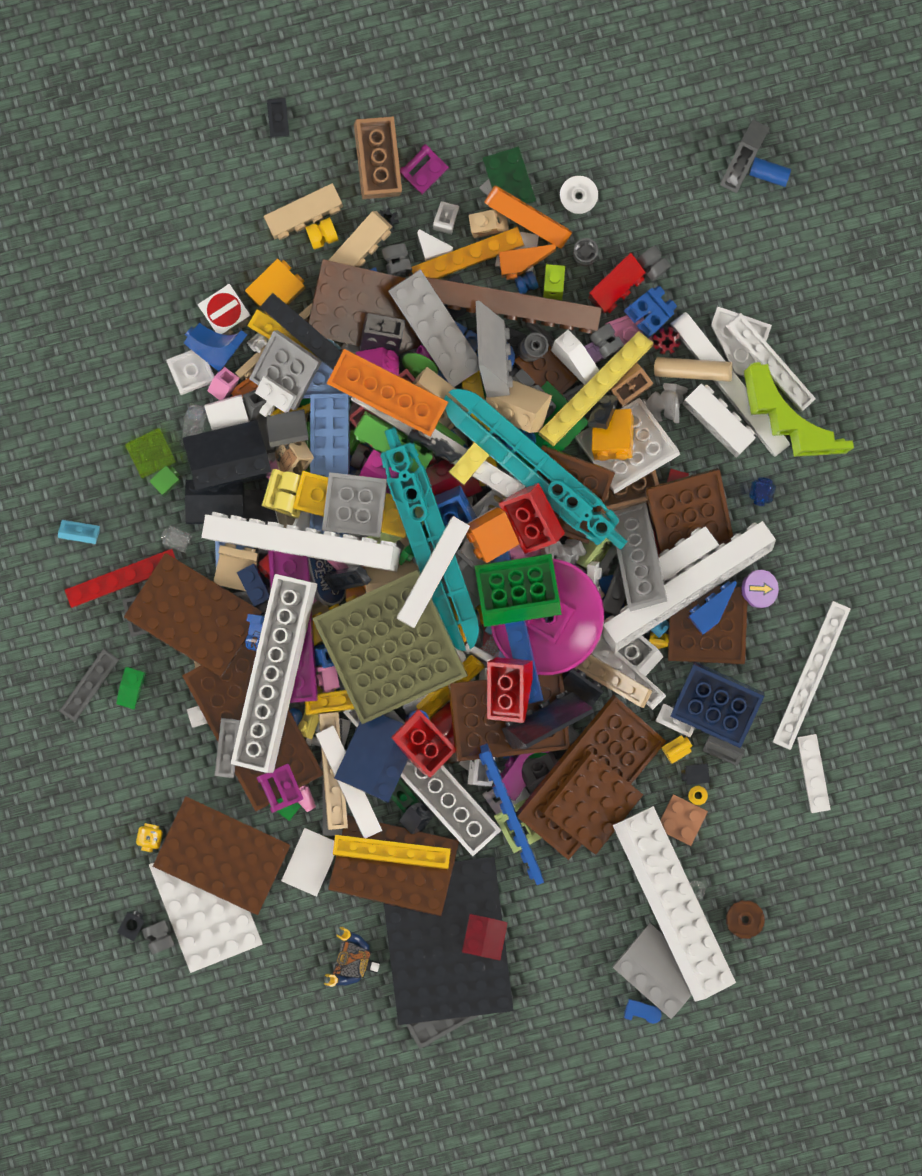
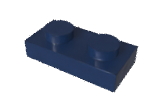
(254, 585)

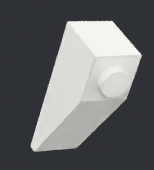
(575, 357)

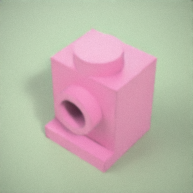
(327, 678)

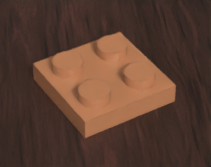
(682, 819)

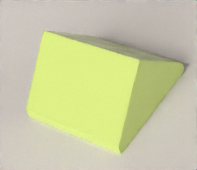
(594, 553)

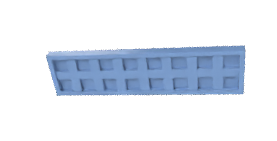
(329, 439)

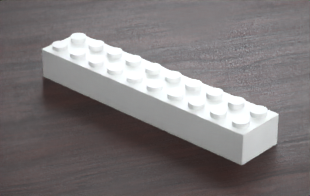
(303, 543)
(691, 585)
(273, 673)
(447, 801)
(674, 904)

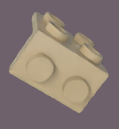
(230, 562)

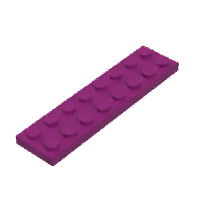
(305, 682)

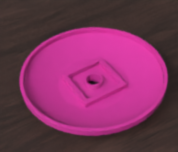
(569, 636)

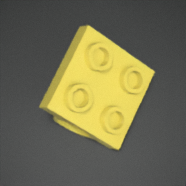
(282, 492)

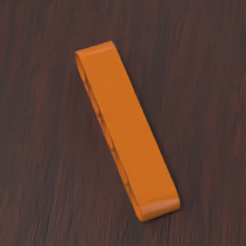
(528, 217)

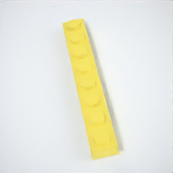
(596, 388)

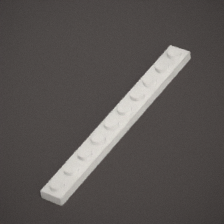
(485, 473)

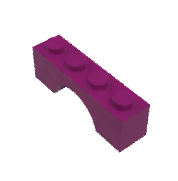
(513, 775)

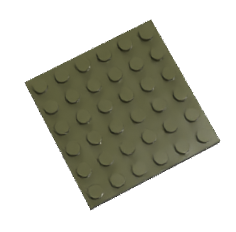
(382, 657)

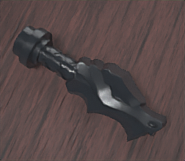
(439, 447)

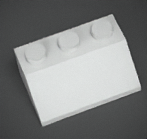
(641, 655)

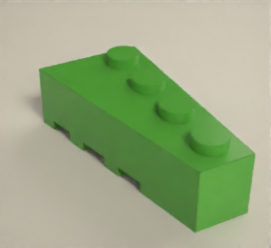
(371, 430)

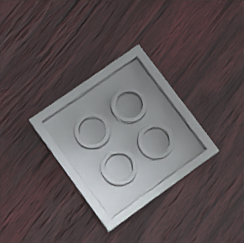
(287, 365)
(354, 505)

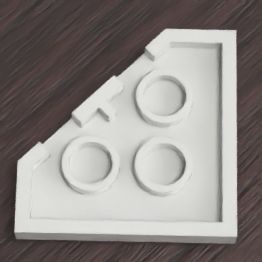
(731, 346)

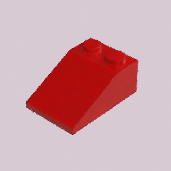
(508, 688)
(423, 744)

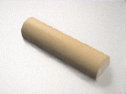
(693, 369)

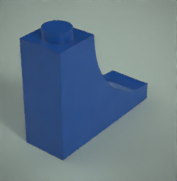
(212, 346)

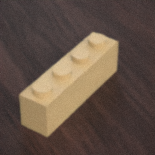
(303, 211)
(363, 241)

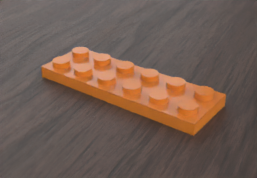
(387, 392)

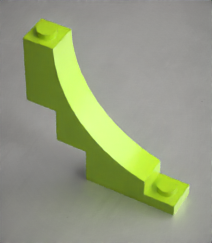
(805, 437)

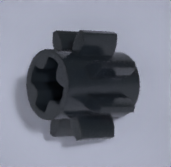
(388, 214)

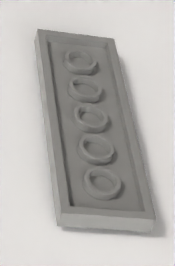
(435, 328)
(639, 558)

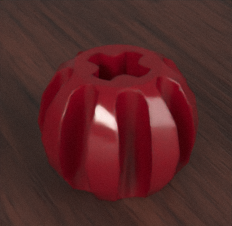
(661, 338)

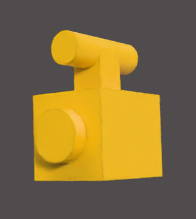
(677, 748)

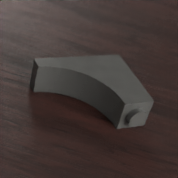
(744, 156)

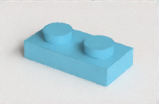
(78, 531)

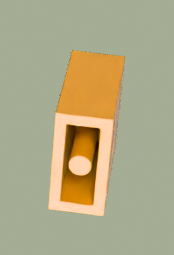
(276, 280)
(617, 439)

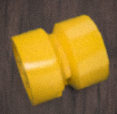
(321, 233)

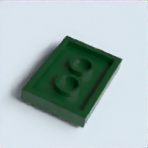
(510, 174)

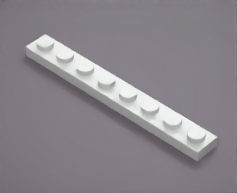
(811, 675)

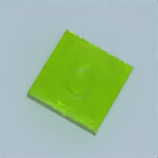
(150, 453)

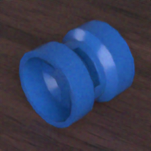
(526, 282)

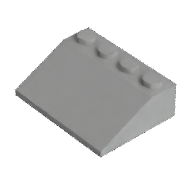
(493, 352)
(654, 971)

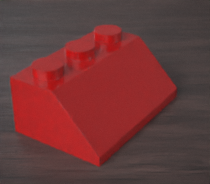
(617, 284)
(532, 518)

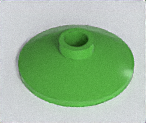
(416, 363)

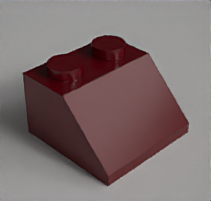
(485, 937)

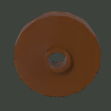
(754, 914)

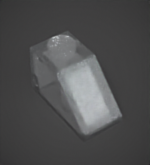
(194, 420)

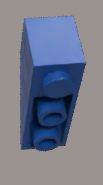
(711, 612)

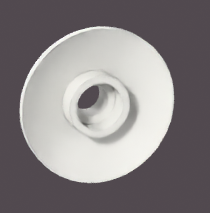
(581, 185)

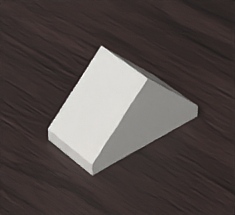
(445, 217)
(432, 246)

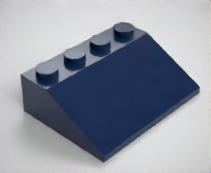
(717, 704)
(373, 759)

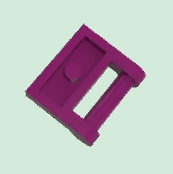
(428, 173)
(286, 785)

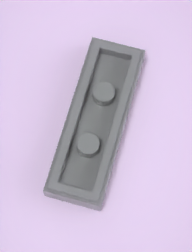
(226, 744)

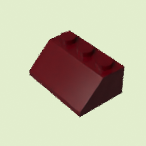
(443, 481)

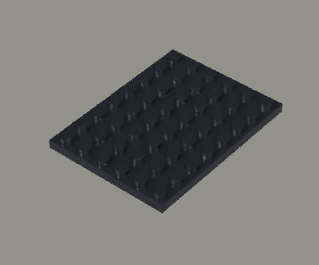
(427, 958)

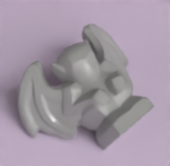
(667, 401)
(567, 552)

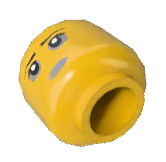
(149, 837)

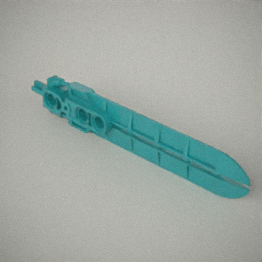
(539, 459)
(420, 543)

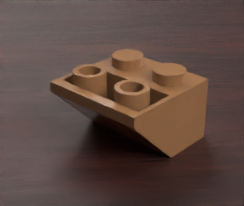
(631, 385)

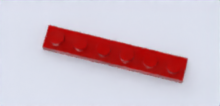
(114, 580)

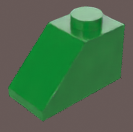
(130, 688)

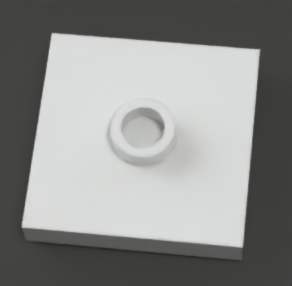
(190, 372)

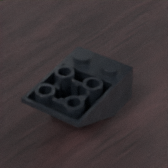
(381, 332)
(583, 688)

